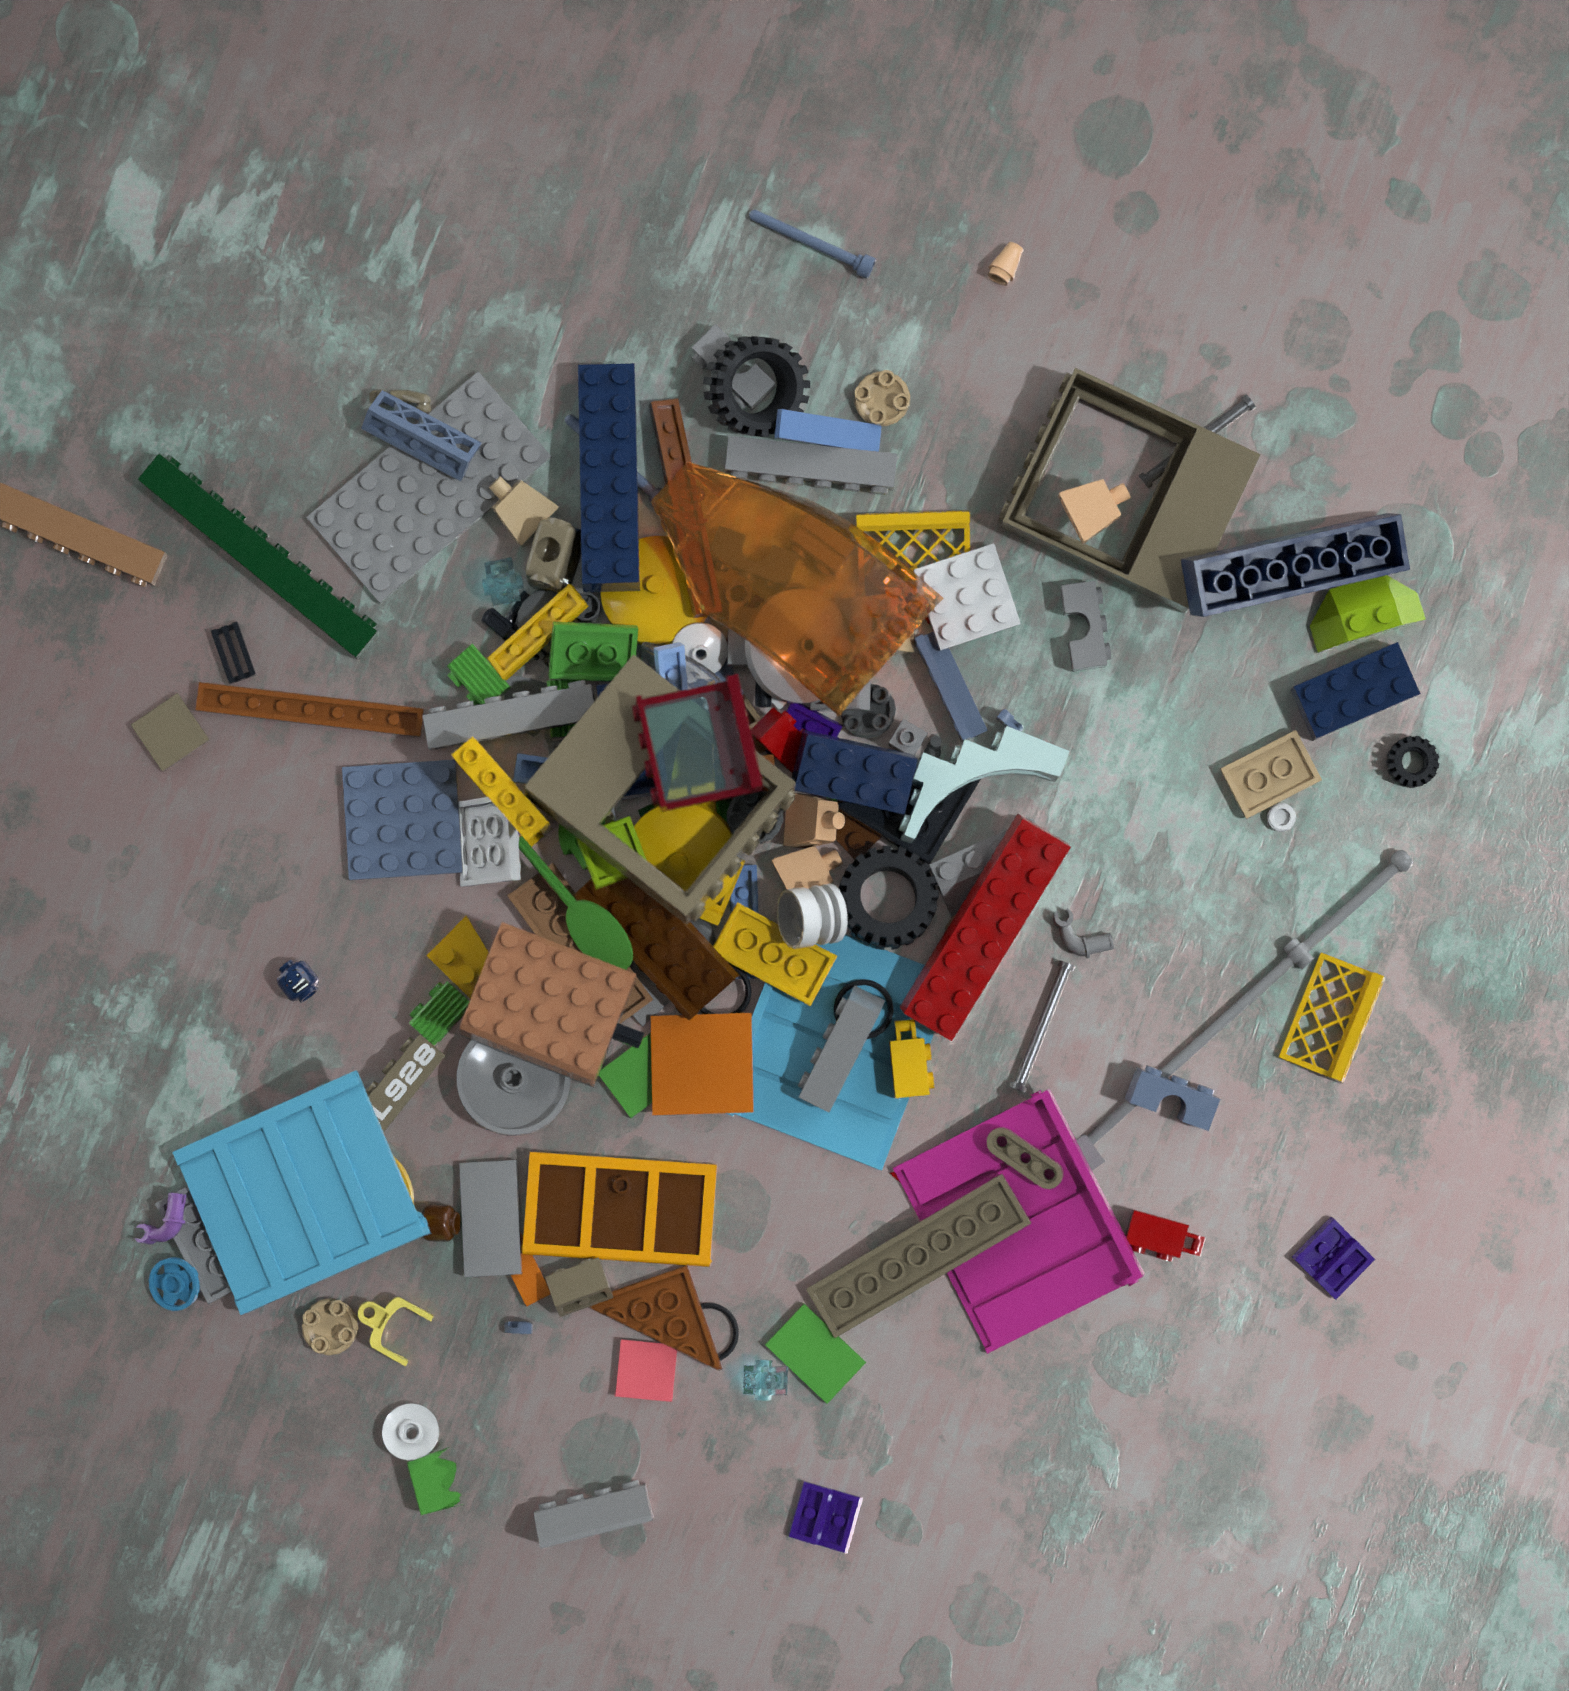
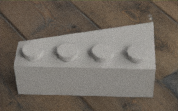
(841, 1049)

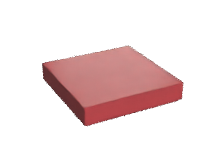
(646, 1370)

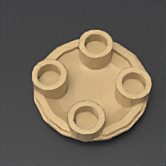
(882, 398)
(329, 1326)

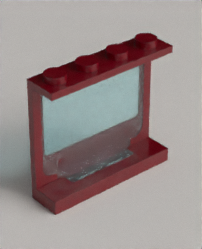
(698, 745)

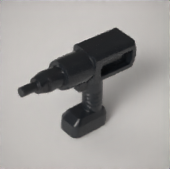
(505, 626)

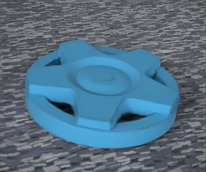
(174, 1283)

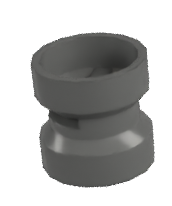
(594, 608)

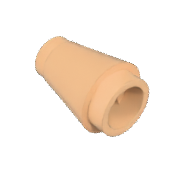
(1005, 264)

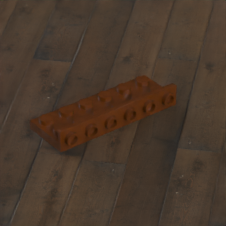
(664, 947)

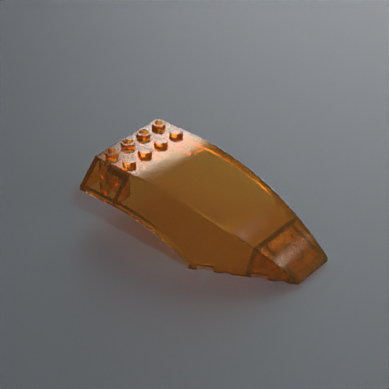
(792, 579)

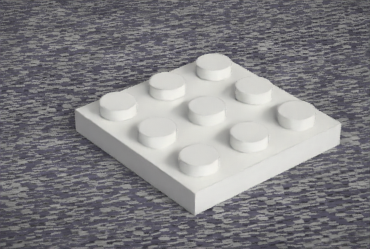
(974, 597)
(487, 844)

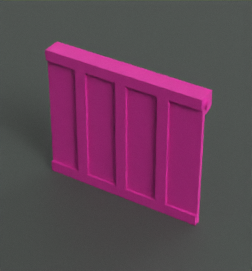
(1053, 1264)

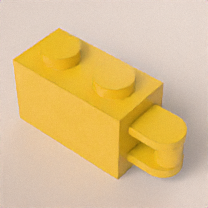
(910, 1062)

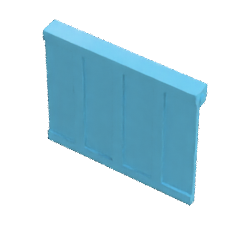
(790, 1031)
(300, 1193)

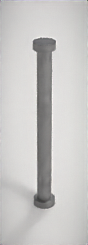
(1215, 427)
(1042, 1026)

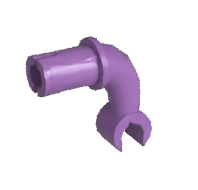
(172, 1222)

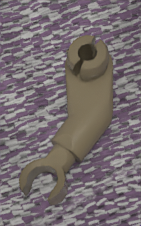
(422, 400)

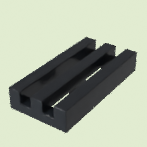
(241, 675)

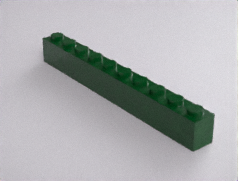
(258, 556)

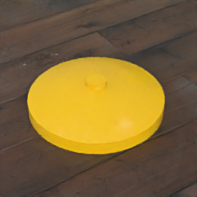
(663, 599)
(684, 843)

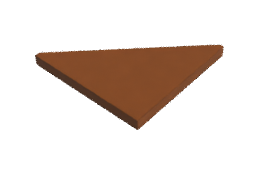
(667, 1312)

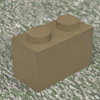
(579, 1286)

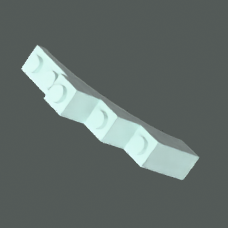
(1013, 754)

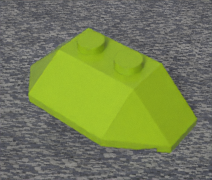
(1364, 611)

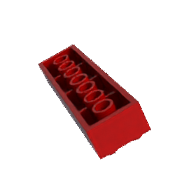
(984, 927)

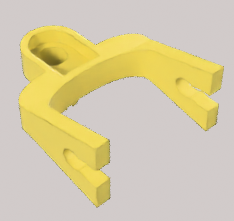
(380, 1318)

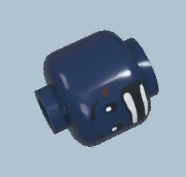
(297, 981)

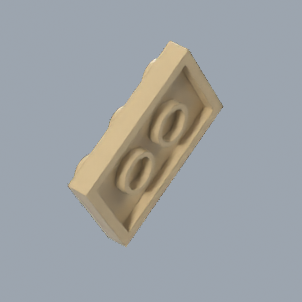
(1270, 774)

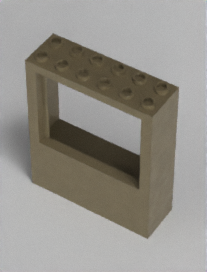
(1183, 514)
(604, 760)

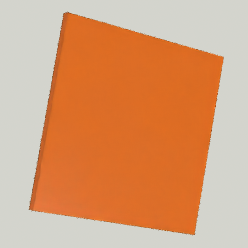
(702, 1064)

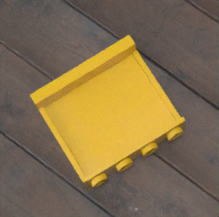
(502, 791)

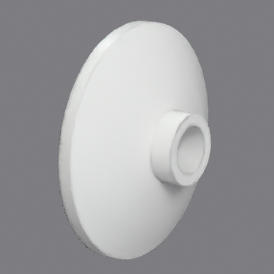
(704, 637)
(407, 1418)

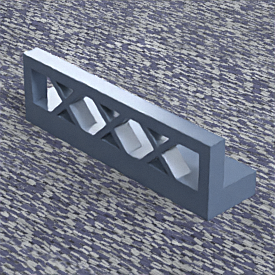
(417, 438)
(951, 688)

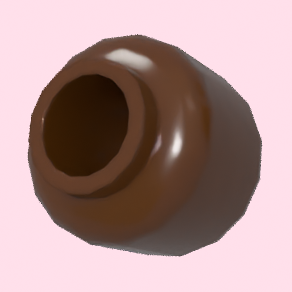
(442, 1222)

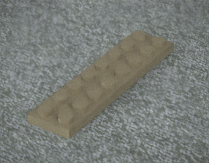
(918, 1255)

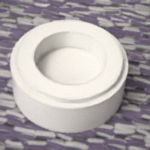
(1281, 817)

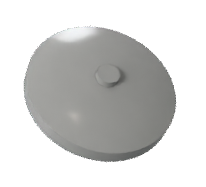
(508, 1092)

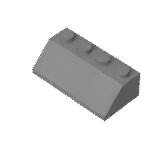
(960, 871)
(593, 1515)

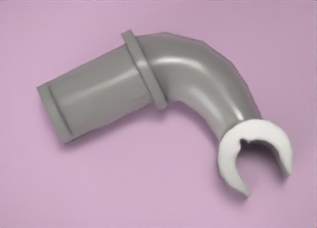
(1081, 945)

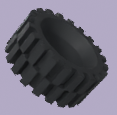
(788, 379)
(899, 932)

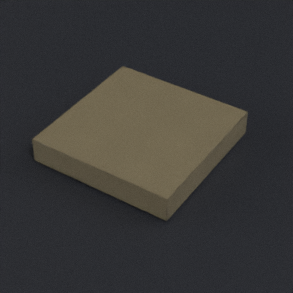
(170, 732)

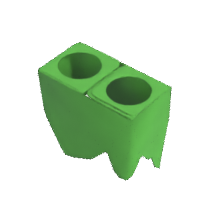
(431, 1482)

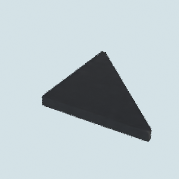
(933, 830)

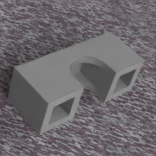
(748, 387)
(1084, 601)

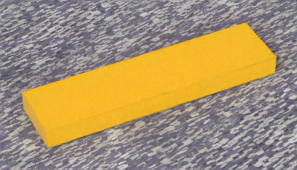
(536, 632)

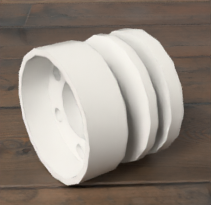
(811, 916)

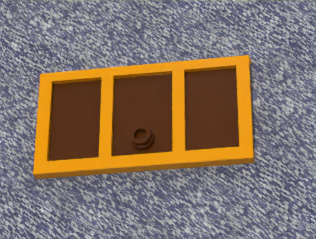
(619, 1209)

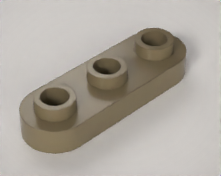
(1012, 1156)

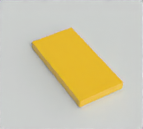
(759, 949)

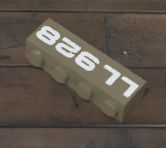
(403, 1079)

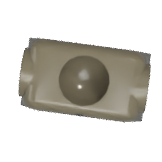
(553, 555)

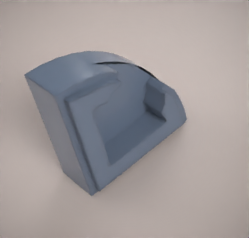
(1007, 719)
(518, 1327)

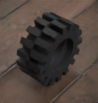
(1429, 756)

